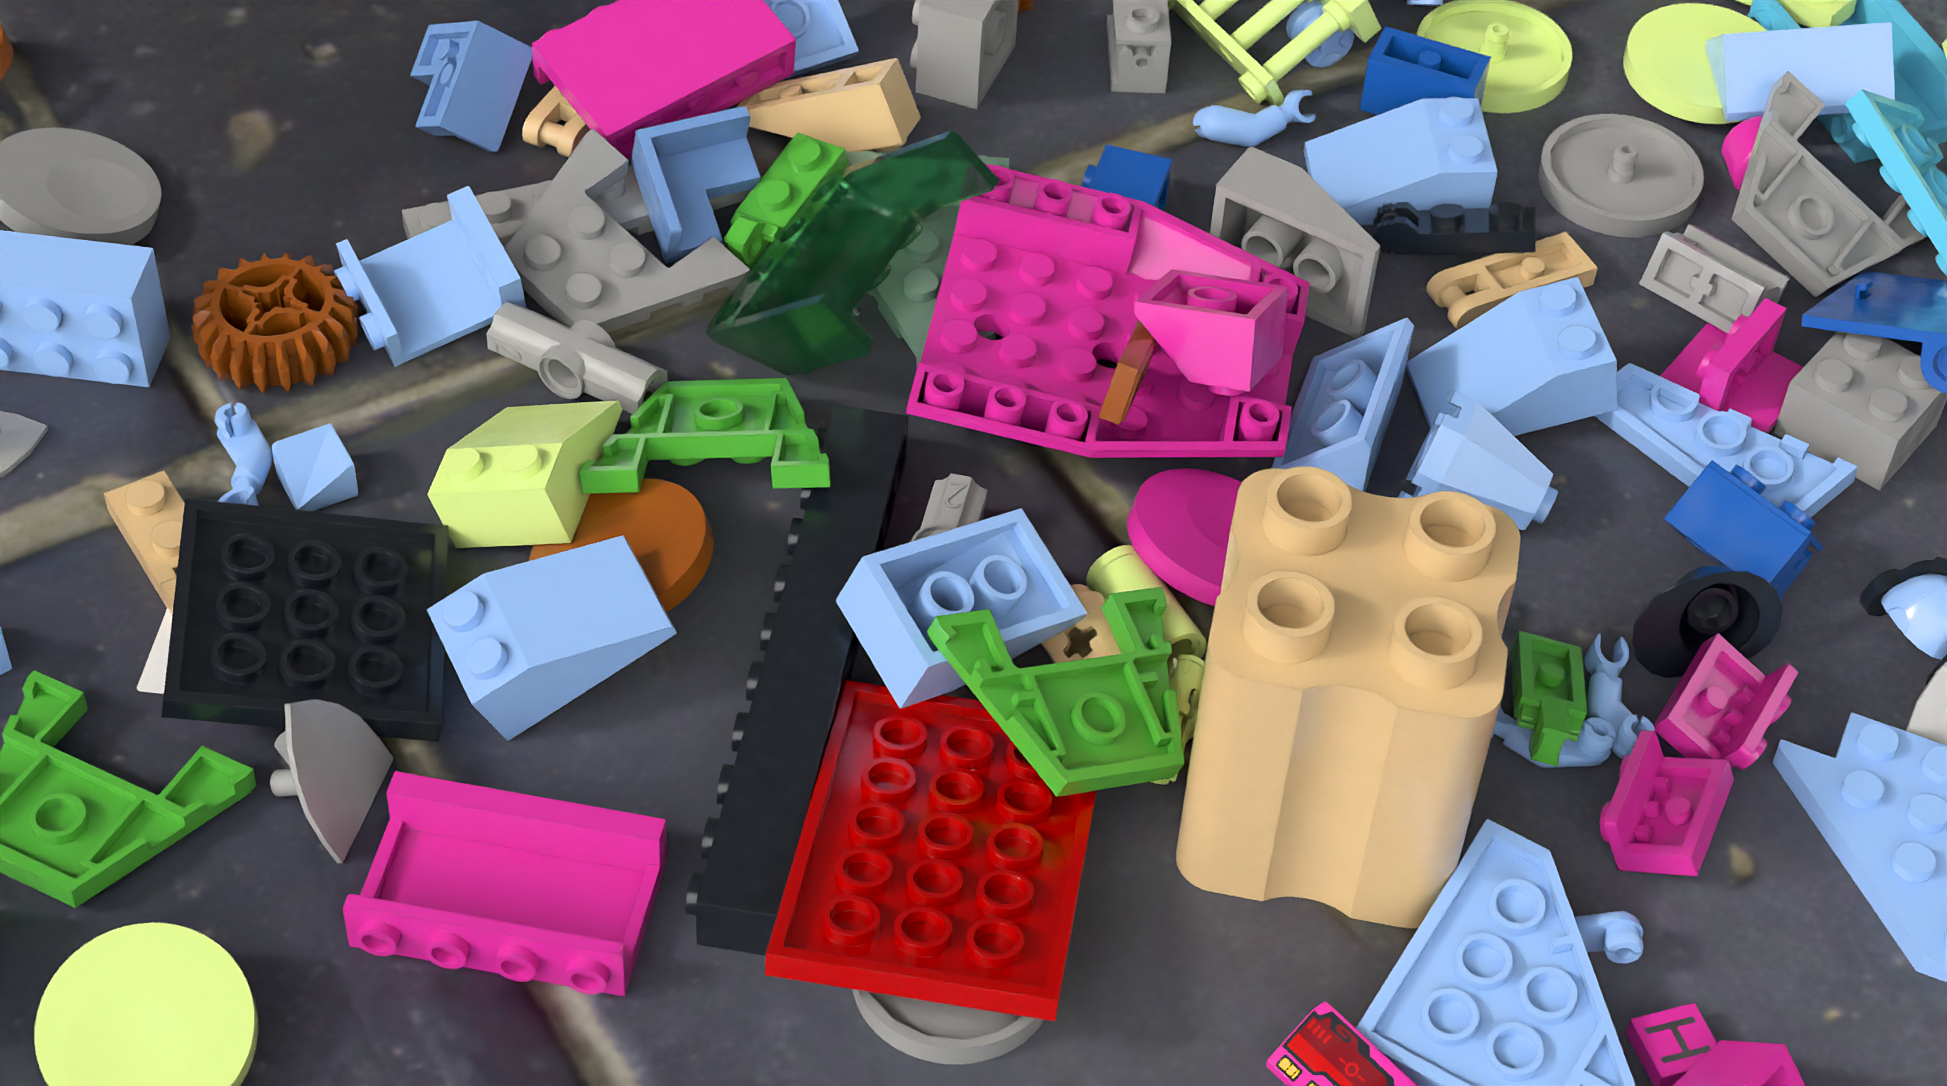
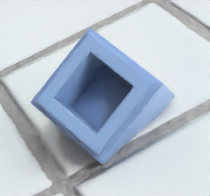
(315, 469)

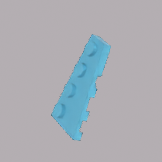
(1907, 161)

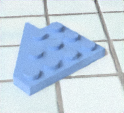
(1887, 824)

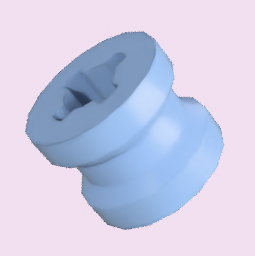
(1330, 50)

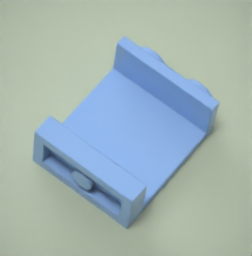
(432, 283)

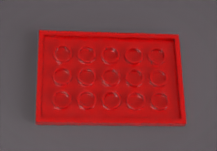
(932, 862)

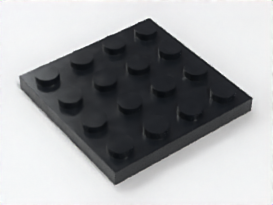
(303, 611)

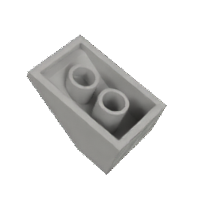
(1297, 226)

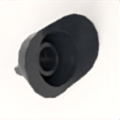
(1697, 608)

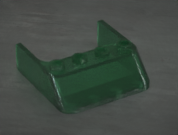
(804, 290)

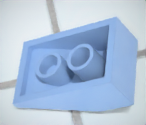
(1413, 154)
(1525, 361)
(965, 569)
(549, 630)

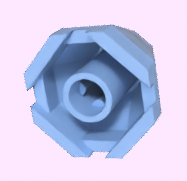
(1483, 460)

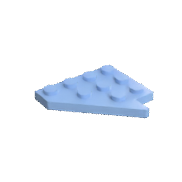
(1498, 982)

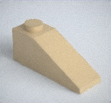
(845, 107)

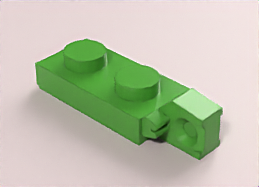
(781, 194)
(1547, 693)

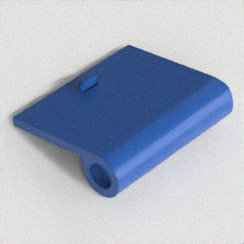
(1893, 309)

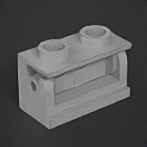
(1139, 45)
(1710, 277)

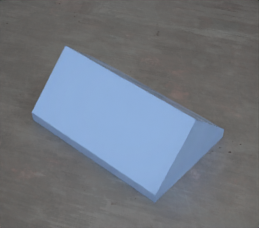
(1826, 60)
(1348, 405)

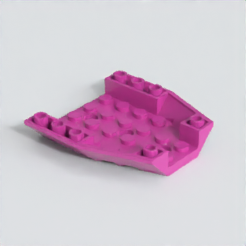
(1060, 284)

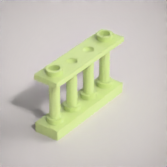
(1261, 80)

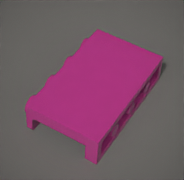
(663, 61)
(510, 884)

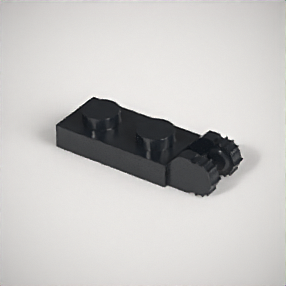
(1455, 230)

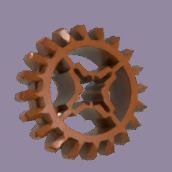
(274, 322)

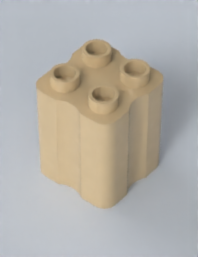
(1347, 695)

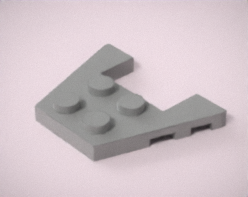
(1803, 210)
(593, 269)

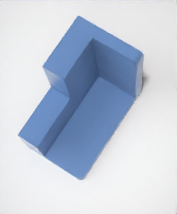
(471, 81)
(687, 165)

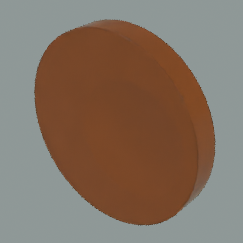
(662, 528)

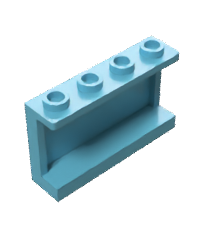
(1917, 66)

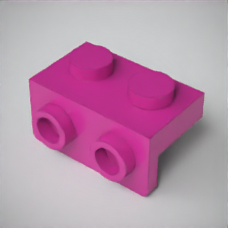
(1724, 706)
(1664, 809)

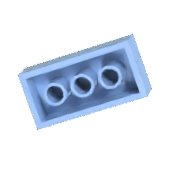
(80, 309)

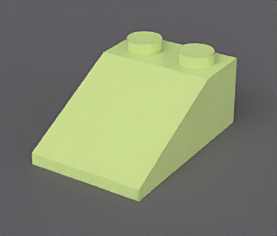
(521, 475)

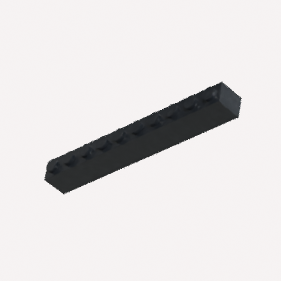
(796, 685)

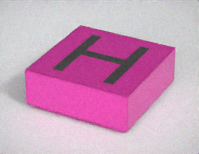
(1670, 1042)

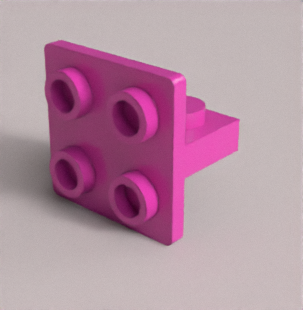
(1739, 366)

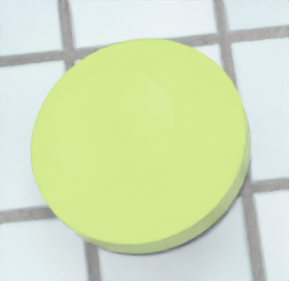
(1525, 49)
(1670, 62)
(147, 1012)

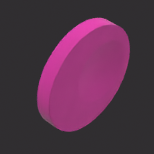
(1184, 528)

